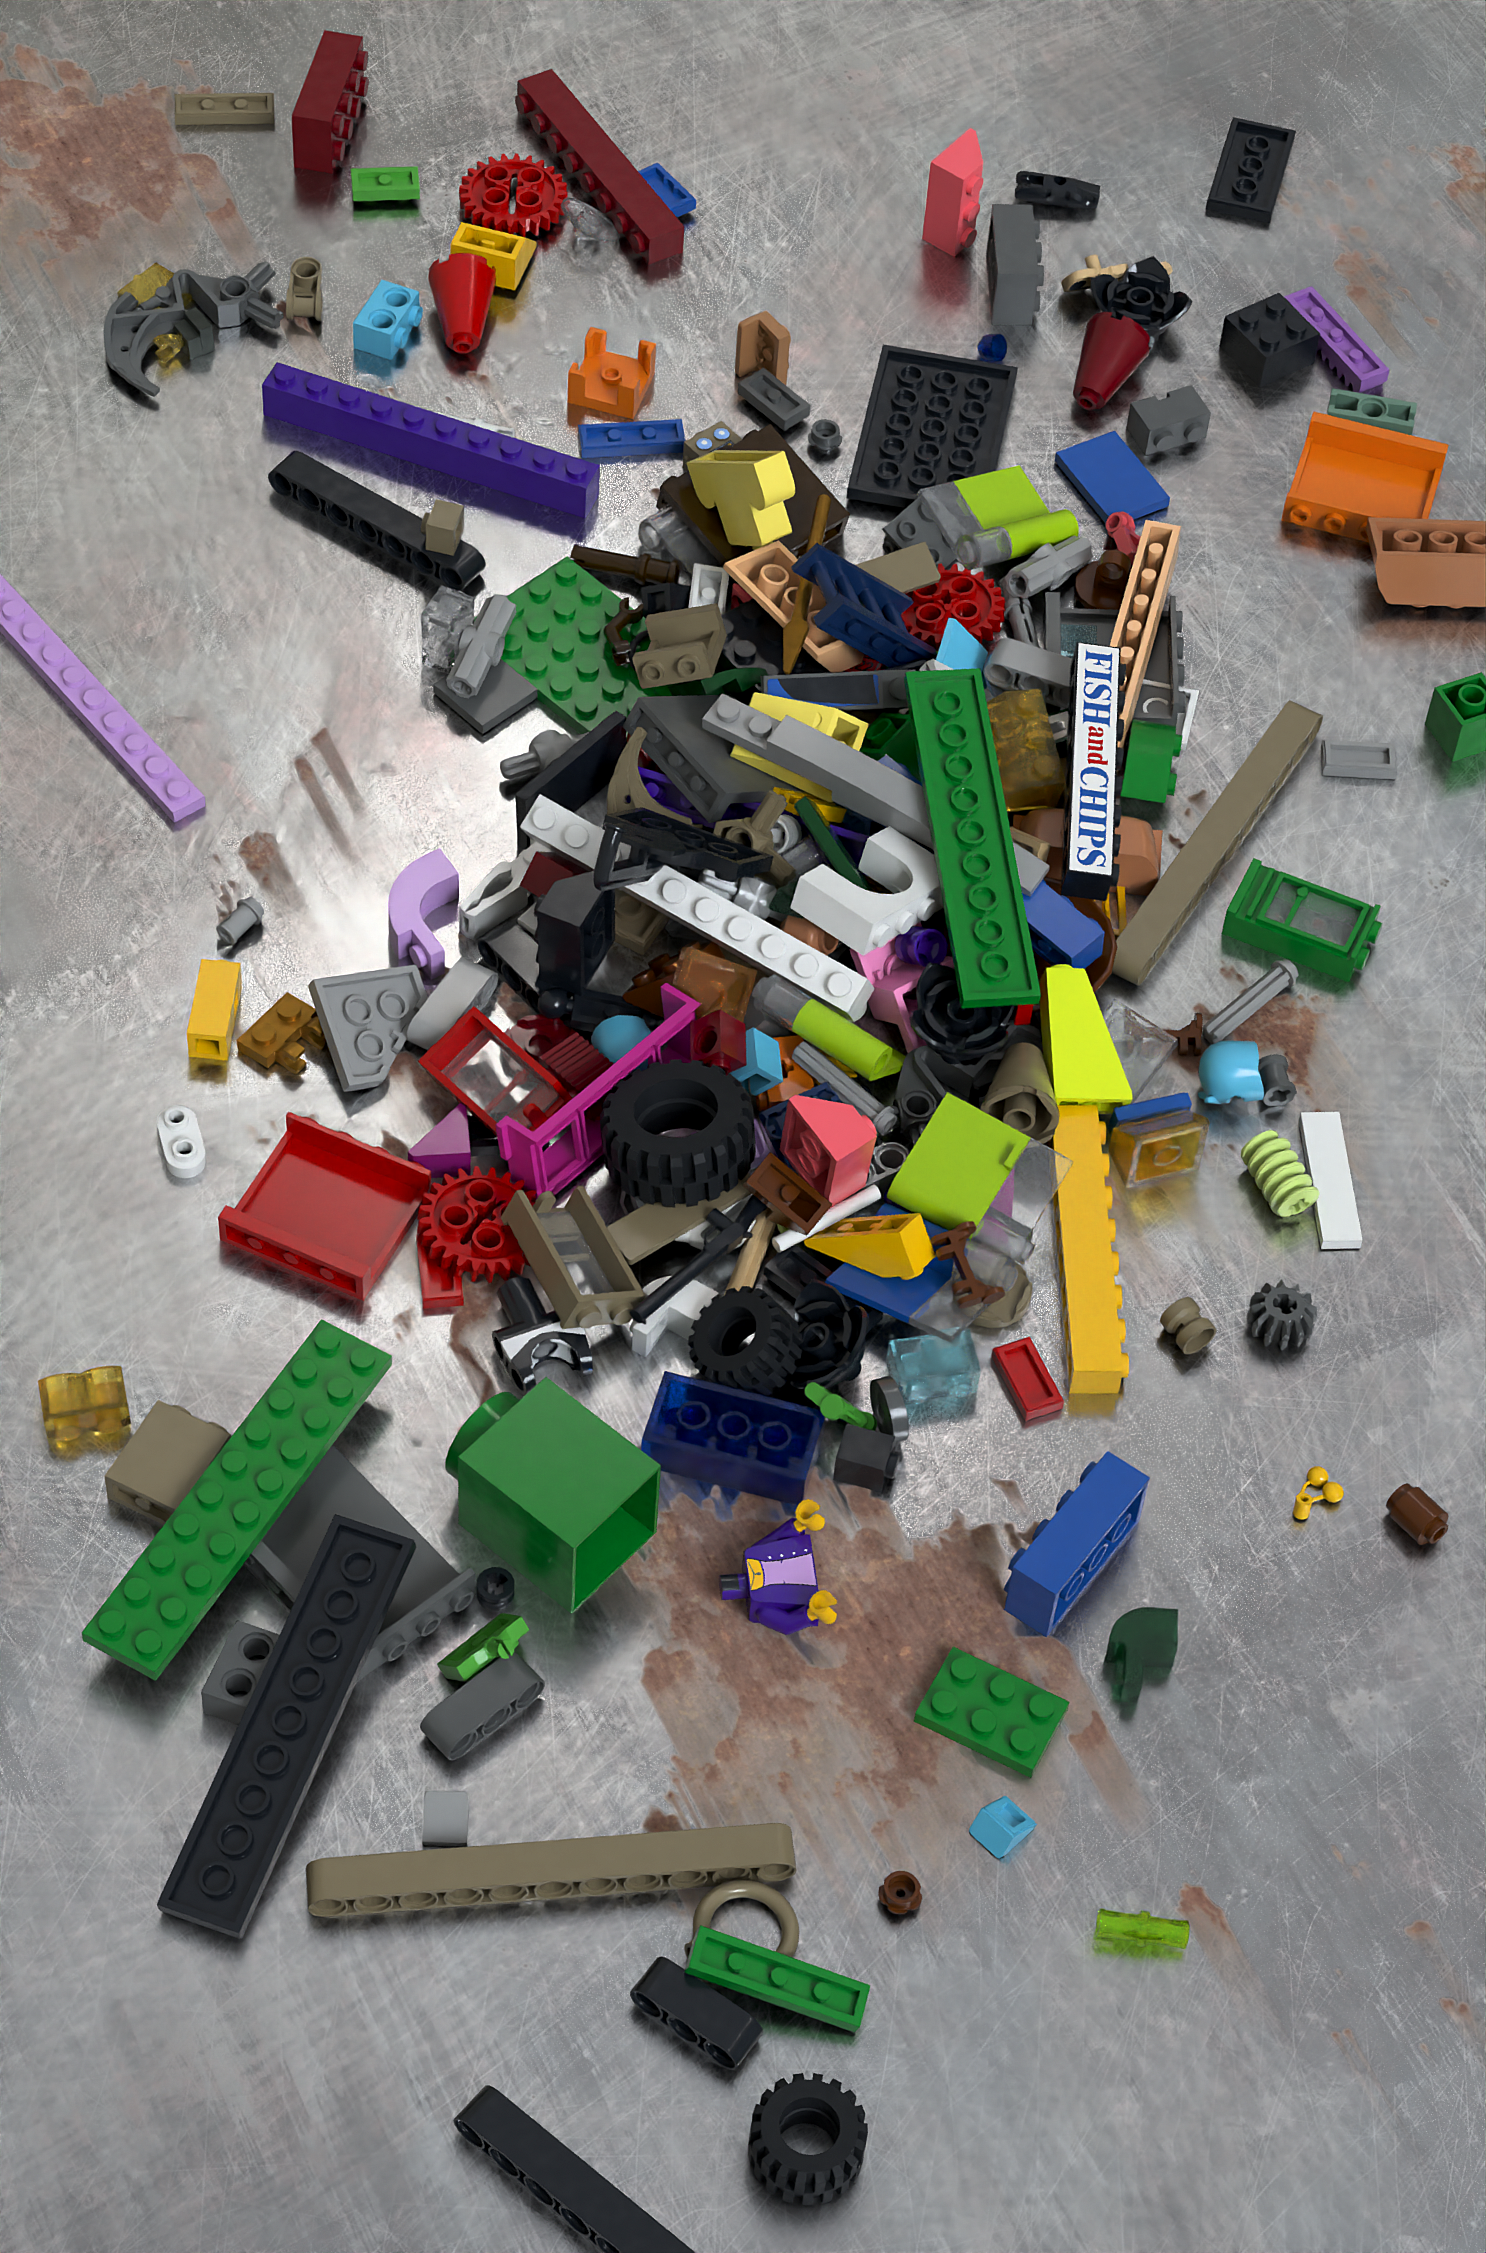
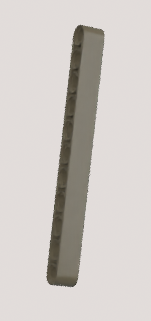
(1214, 842)
(548, 1869)

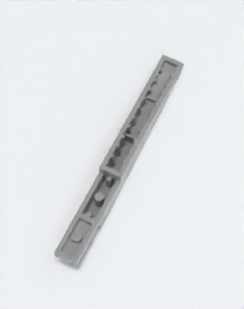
(850, 775)

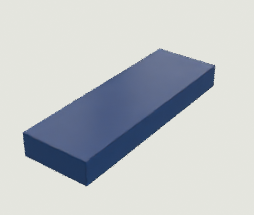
(631, 438)

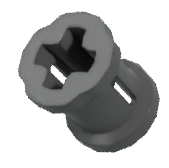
(1275, 1081)

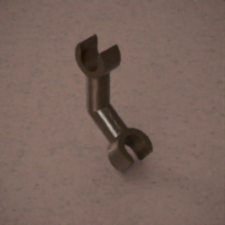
(612, 631)

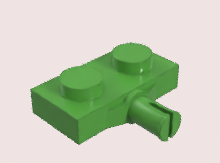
(492, 1641)

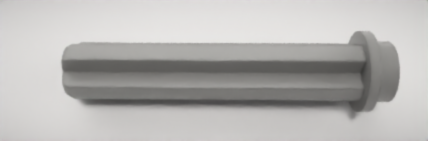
(1281, 975)
(847, 1089)

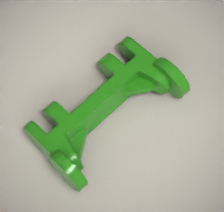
(836, 1407)

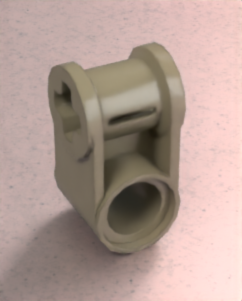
(305, 289)

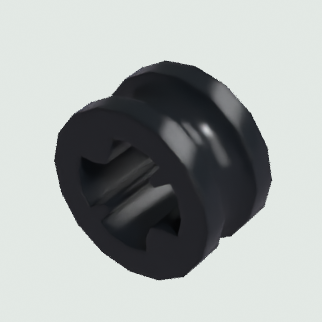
(493, 1601)

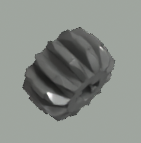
(1281, 1315)

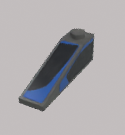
(842, 690)

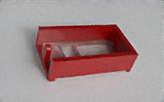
(493, 1074)

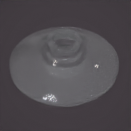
(589, 222)

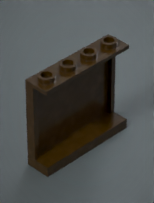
(800, 508)

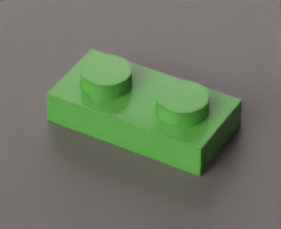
(385, 183)

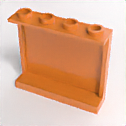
(1361, 473)

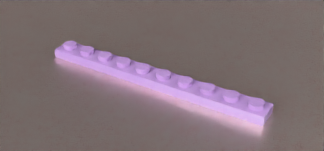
(96, 707)

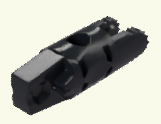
(1056, 190)

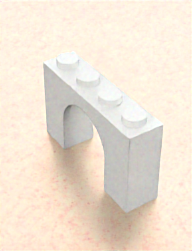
(870, 918)

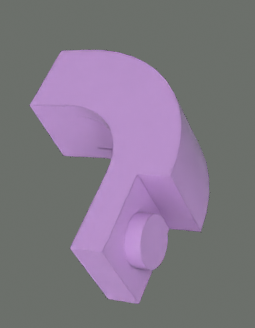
(414, 894)

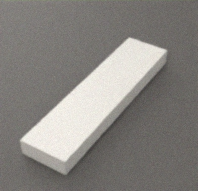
(1330, 1172)

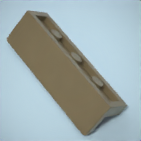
(905, 568)
(657, 1225)

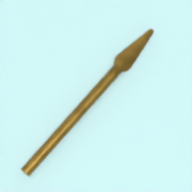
(797, 629)

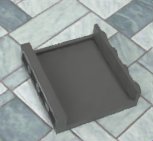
(1162, 664)
(696, 758)

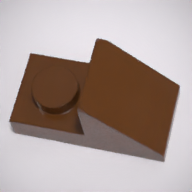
(787, 1195)

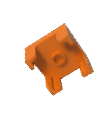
(611, 380)

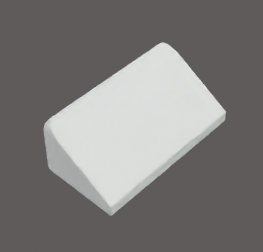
(708, 586)

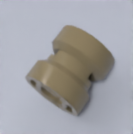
(1188, 1325)

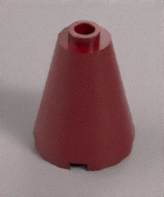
(1108, 358)

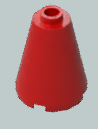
(462, 298)

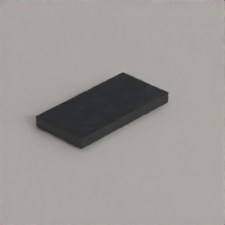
(1251, 170)
(576, 773)

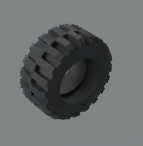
(678, 1167)

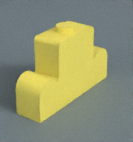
(747, 493)

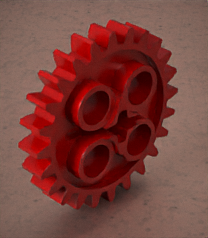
(487, 195)
(956, 596)
(467, 1203)

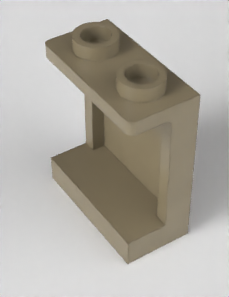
(681, 647)
(163, 1461)

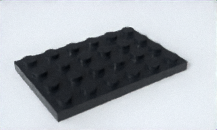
(929, 424)

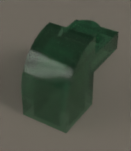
(1141, 1639)

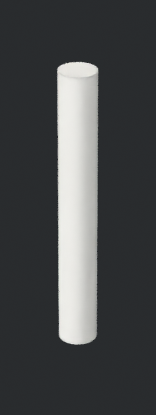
(833, 1215)

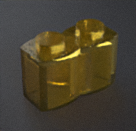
(84, 1402)

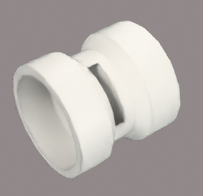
(792, 833)

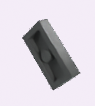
(774, 399)

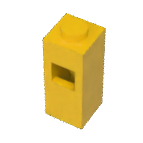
(214, 1009)

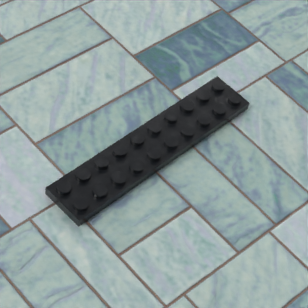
(286, 1727)

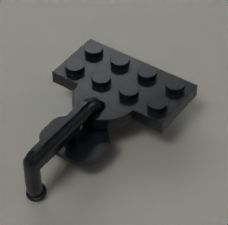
(664, 840)

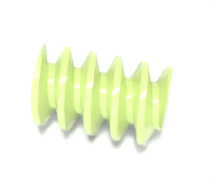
(1279, 1174)

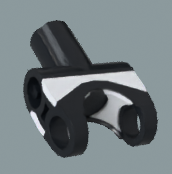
(535, 1337)

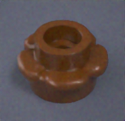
(903, 1882)

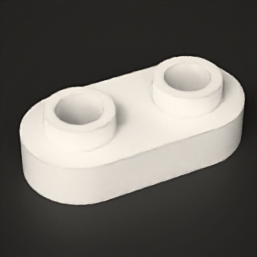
(179, 1138)

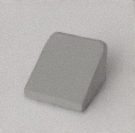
(445, 1818)

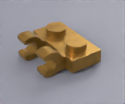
(276, 1033)

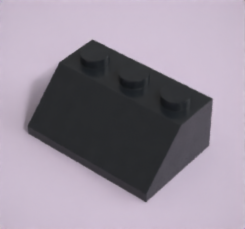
(573, 932)

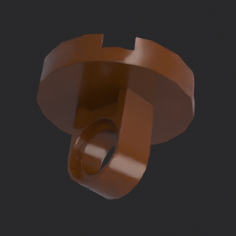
(1103, 581)

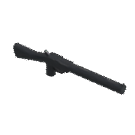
(730, 1237)

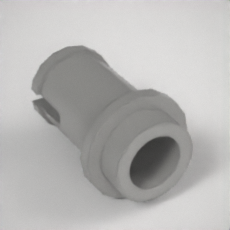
(240, 920)

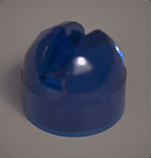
(992, 347)

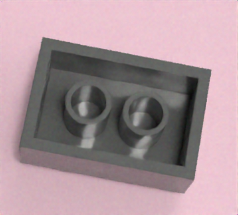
(1013, 264)

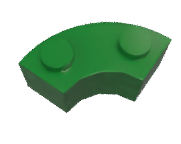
(1150, 761)

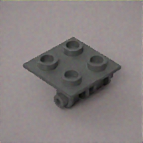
(914, 527)

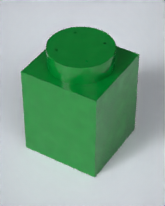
(553, 1490)

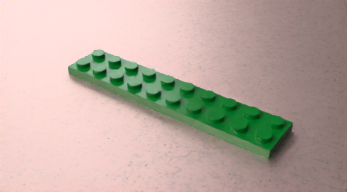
(971, 839)
(236, 1500)

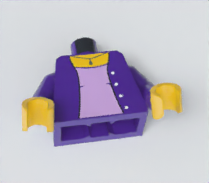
(782, 1578)

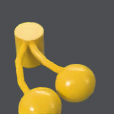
(1317, 1477)

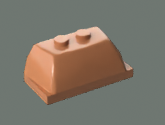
(1429, 561)
(1137, 856)

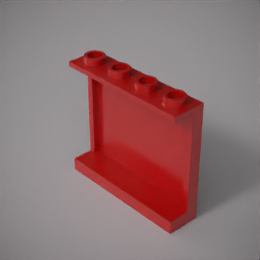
(327, 1207)

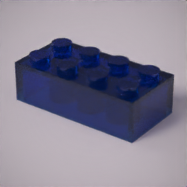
(733, 1438)

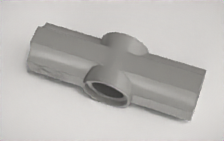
(1049, 567)
(481, 646)

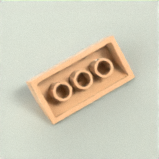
(773, 584)

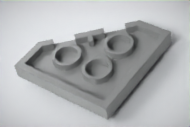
(367, 1020)

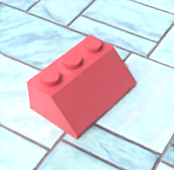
(954, 195)
(828, 1145)

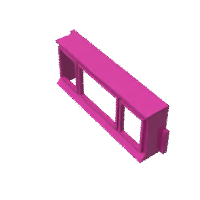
(583, 1142)

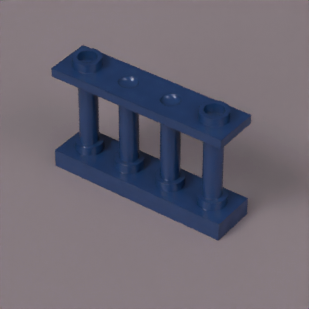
(861, 609)

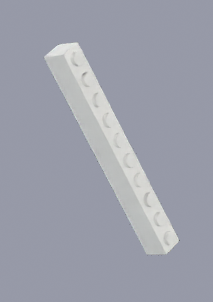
(708, 914)

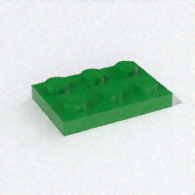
(991, 1712)

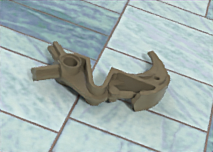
(627, 782)

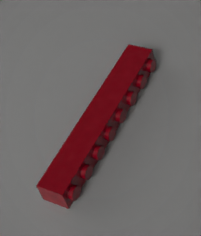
(600, 167)

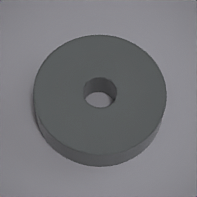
(889, 1408)

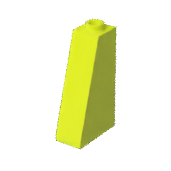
(1078, 1043)

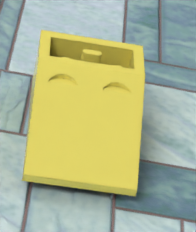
(822, 718)

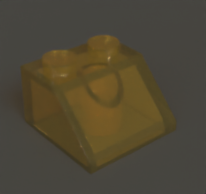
(1158, 1147)

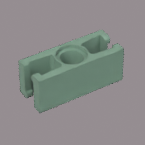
(1373, 410)

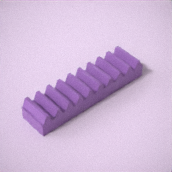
(1340, 342)

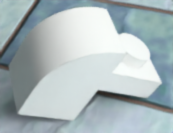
(674, 1315)

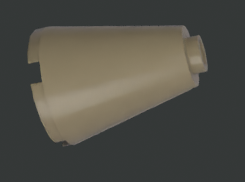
(1023, 1093)

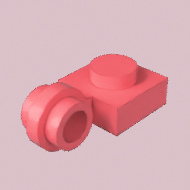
(1122, 529)

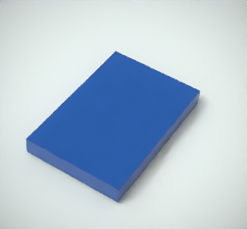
(1112, 477)

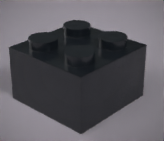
(1269, 339)

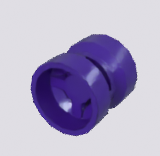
(921, 946)

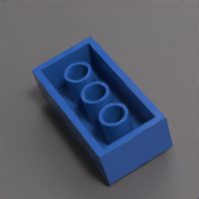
(1075, 1542)

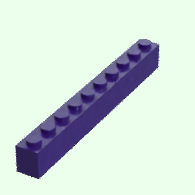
(431, 440)

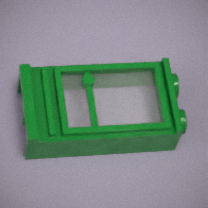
(1302, 921)

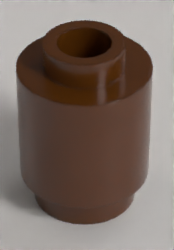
(1417, 1514)

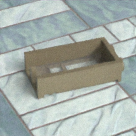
(574, 1259)

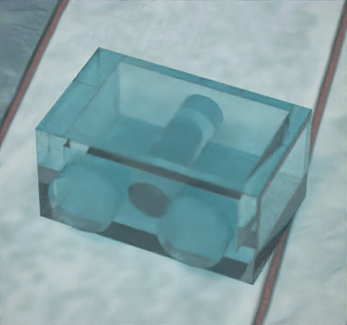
(934, 1367)

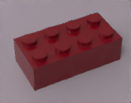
(329, 102)

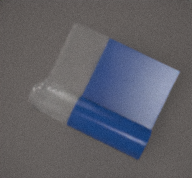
(928, 1298)

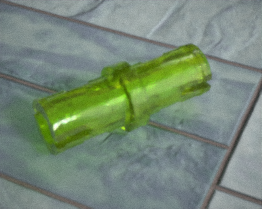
(1142, 1928)

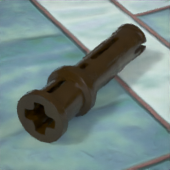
(642, 568)

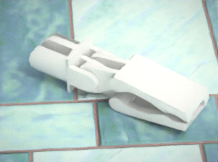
(497, 895)

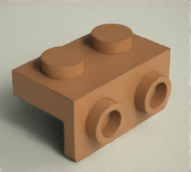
(762, 344)

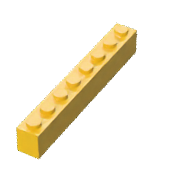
(1086, 1256)

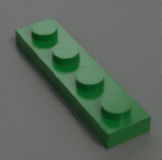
(777, 1978)

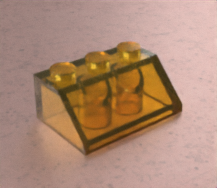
(1025, 750)

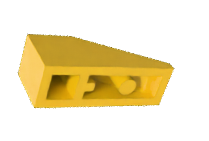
(878, 1244)

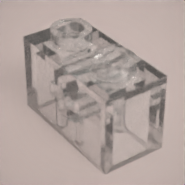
(443, 626)

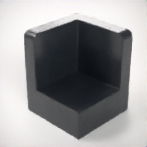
(664, 598)

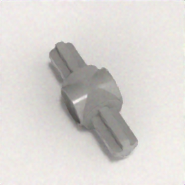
(542, 752)
(748, 893)

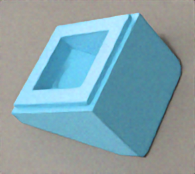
(1001, 1826)

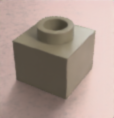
(443, 527)

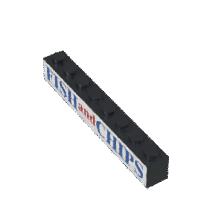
(1092, 772)

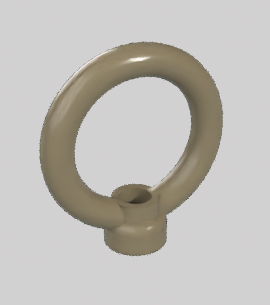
(753, 1890)

